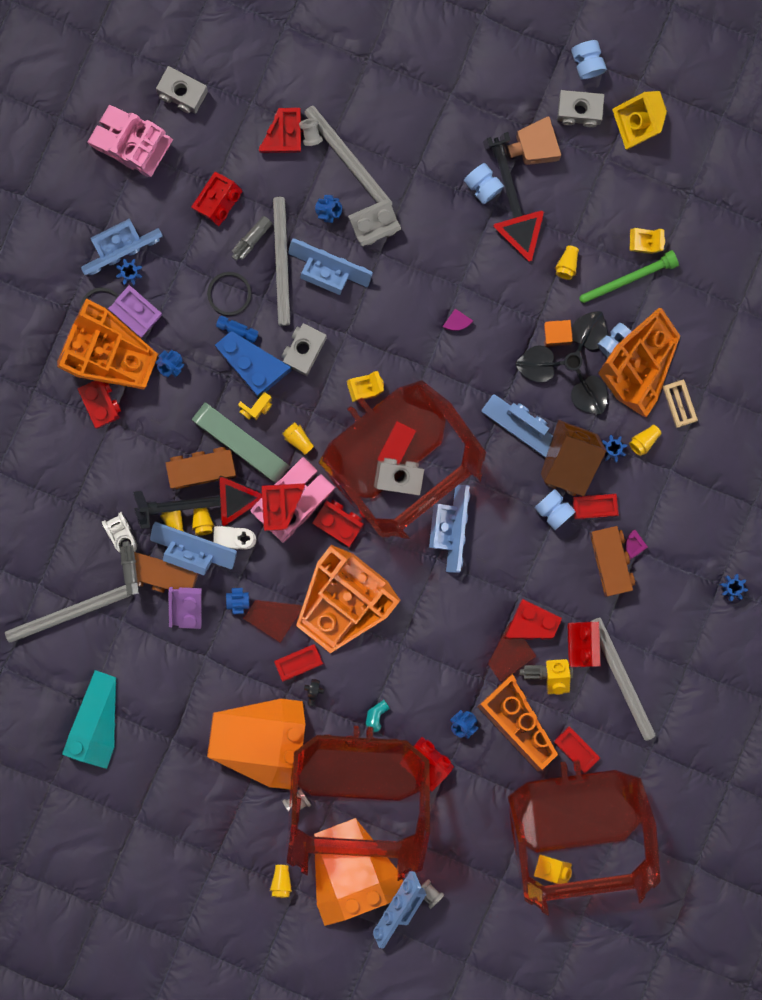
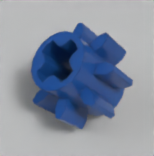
(328, 208)
(131, 278)
(169, 363)
(609, 454)
(738, 583)
(237, 600)
(464, 724)

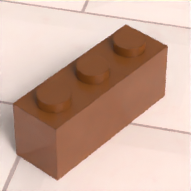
(200, 468)
(612, 561)
(162, 574)

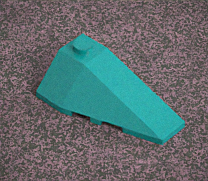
(94, 727)

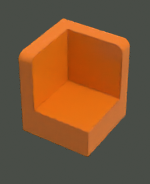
(558, 333)

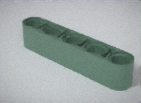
(240, 443)

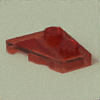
(273, 617)
(510, 656)

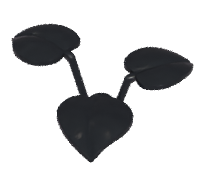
(538, 363)

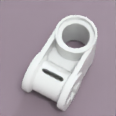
(119, 530)
(231, 537)

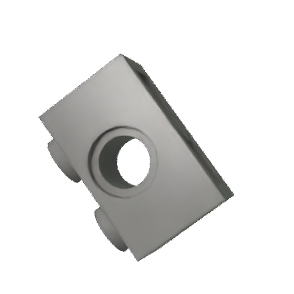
(174, 80)
(591, 102)
(303, 362)
(409, 484)

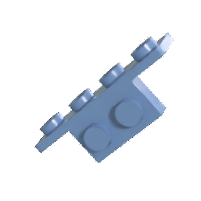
(116, 243)
(326, 269)
(519, 423)
(449, 528)
(191, 551)
(400, 909)

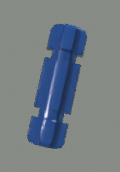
(240, 329)

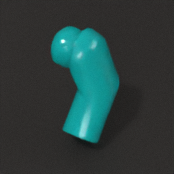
(373, 715)

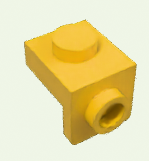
(647, 240)
(365, 386)
(261, 406)
(558, 676)
(553, 870)

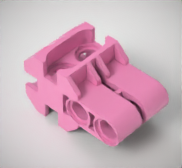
(130, 140)
(311, 497)

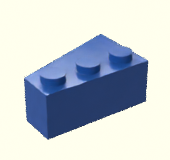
(252, 363)

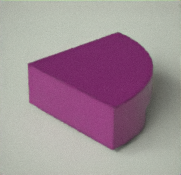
(457, 321)
(634, 544)

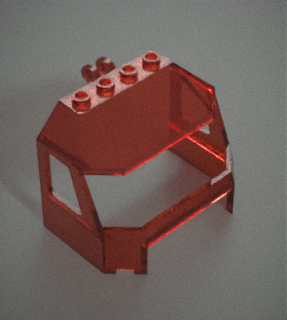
(353, 455)
(364, 771)
(577, 814)

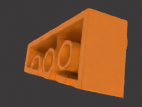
(518, 723)

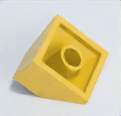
(640, 118)

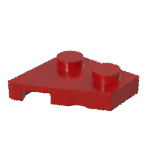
(283, 133)
(280, 504)
(532, 622)

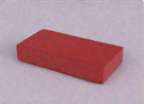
(397, 442)
(595, 506)
(298, 662)
(576, 749)

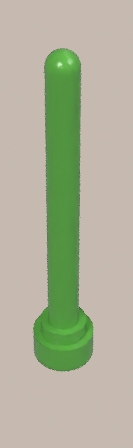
(669, 260)

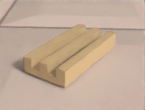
(681, 383)

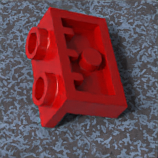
(217, 198)
(99, 403)
(338, 523)
(583, 644)
(439, 765)

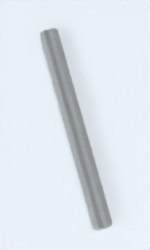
(347, 156)
(281, 261)
(66, 614)
(624, 682)

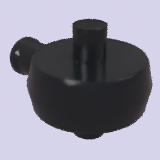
(313, 691)

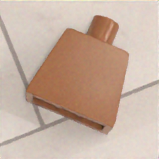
(536, 143)

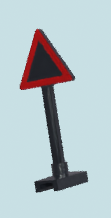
(521, 229)
(233, 502)

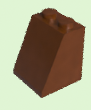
(572, 458)

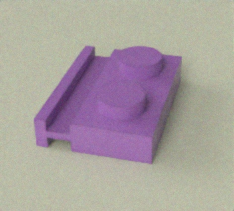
(135, 311)
(185, 607)

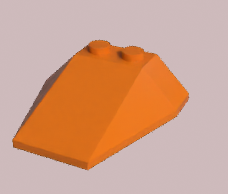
(106, 349)
(641, 363)
(344, 599)
(259, 740)
(352, 883)

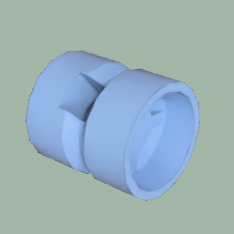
(588, 57)
(484, 184)
(608, 343)
(554, 509)

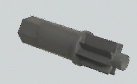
(251, 238)
(129, 568)
(537, 672)

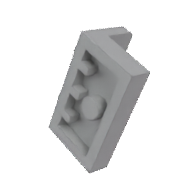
(374, 222)

